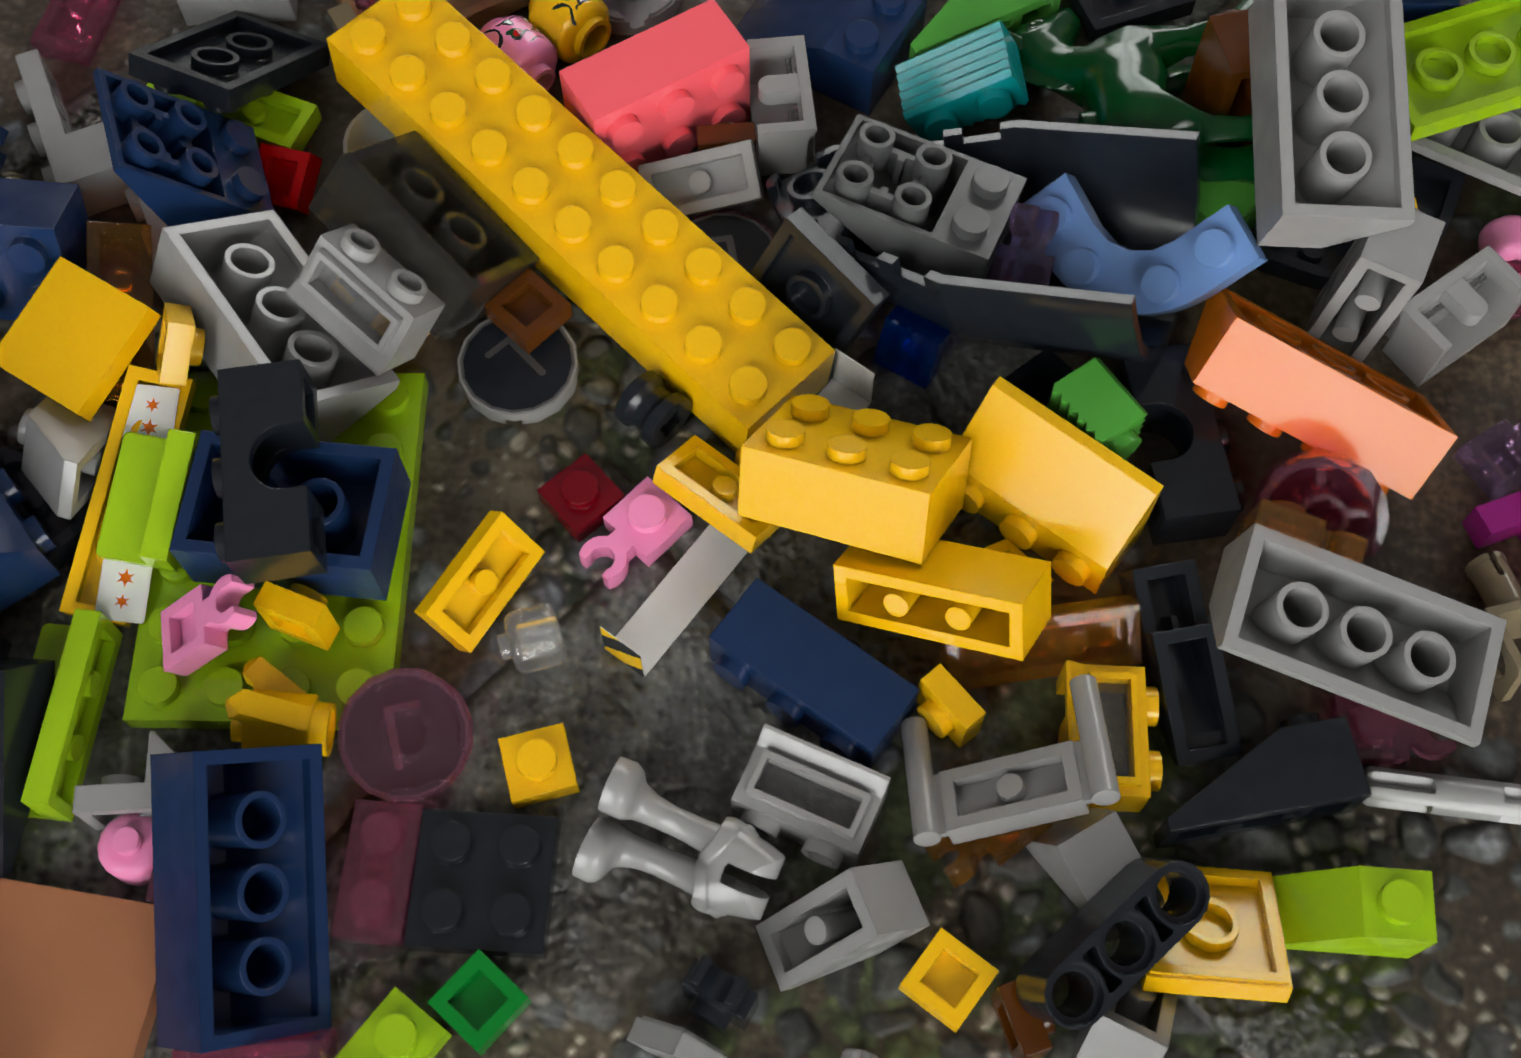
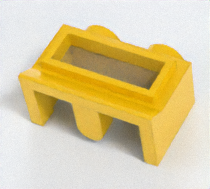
(1128, 712)

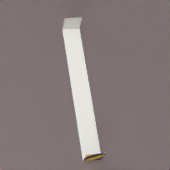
(711, 556)

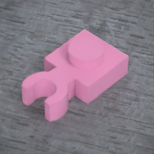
(639, 526)
(199, 624)

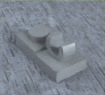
(708, 178)

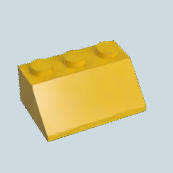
(1054, 487)

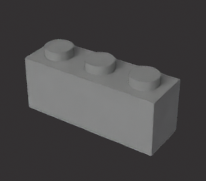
(1374, 285)

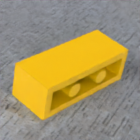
(954, 598)

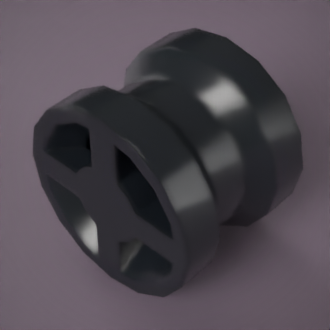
(653, 409)

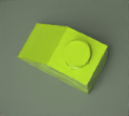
(1358, 911)

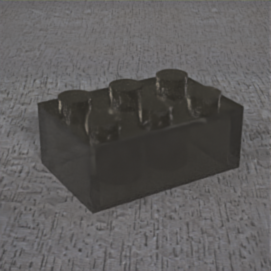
(426, 223)

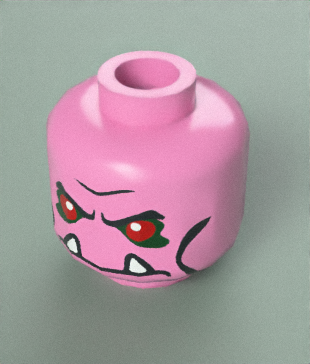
(525, 47)

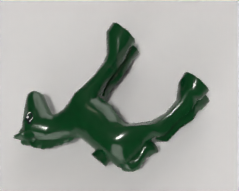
(1133, 83)

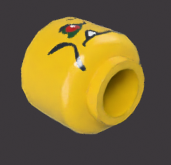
(573, 26)

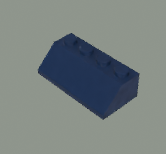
(239, 896)

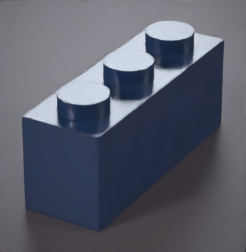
(811, 675)

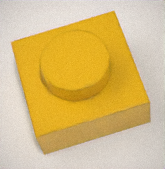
(178, 344)
(297, 613)
(948, 707)
(538, 765)
(948, 979)

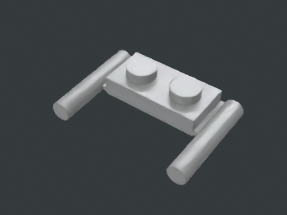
(1014, 788)

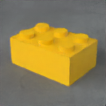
(854, 477)

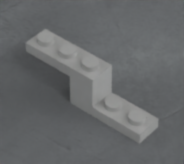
(76, 155)

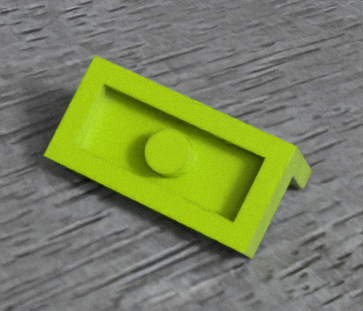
(147, 499)

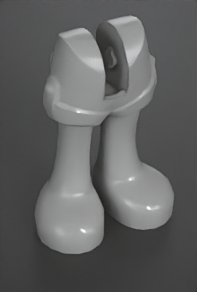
(712, 891)

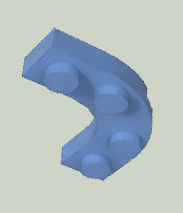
(1162, 278)

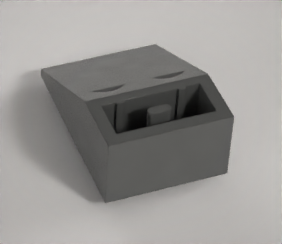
(919, 199)

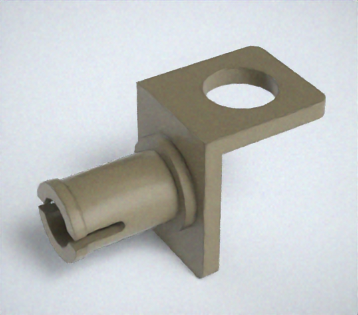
(1502, 598)

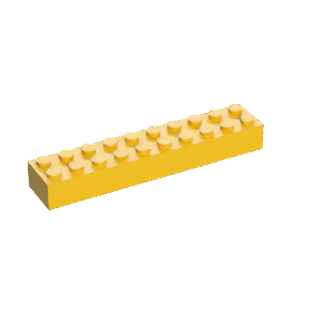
(585, 214)

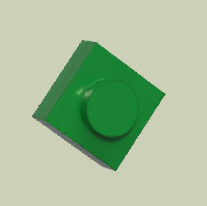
(479, 1002)

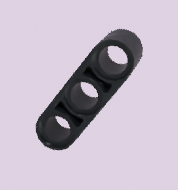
(1144, 936)

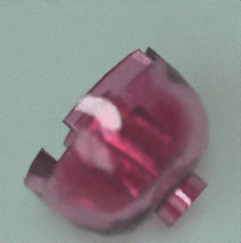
(1333, 489)

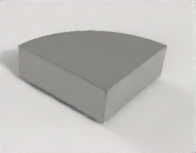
(670, 1040)

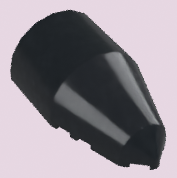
(1140, 188)

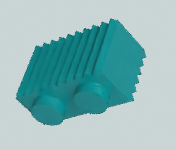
(962, 82)

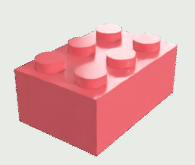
(662, 84)

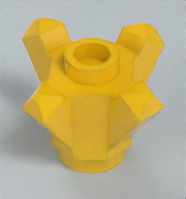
(278, 712)

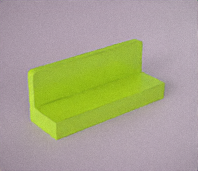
(83, 671)

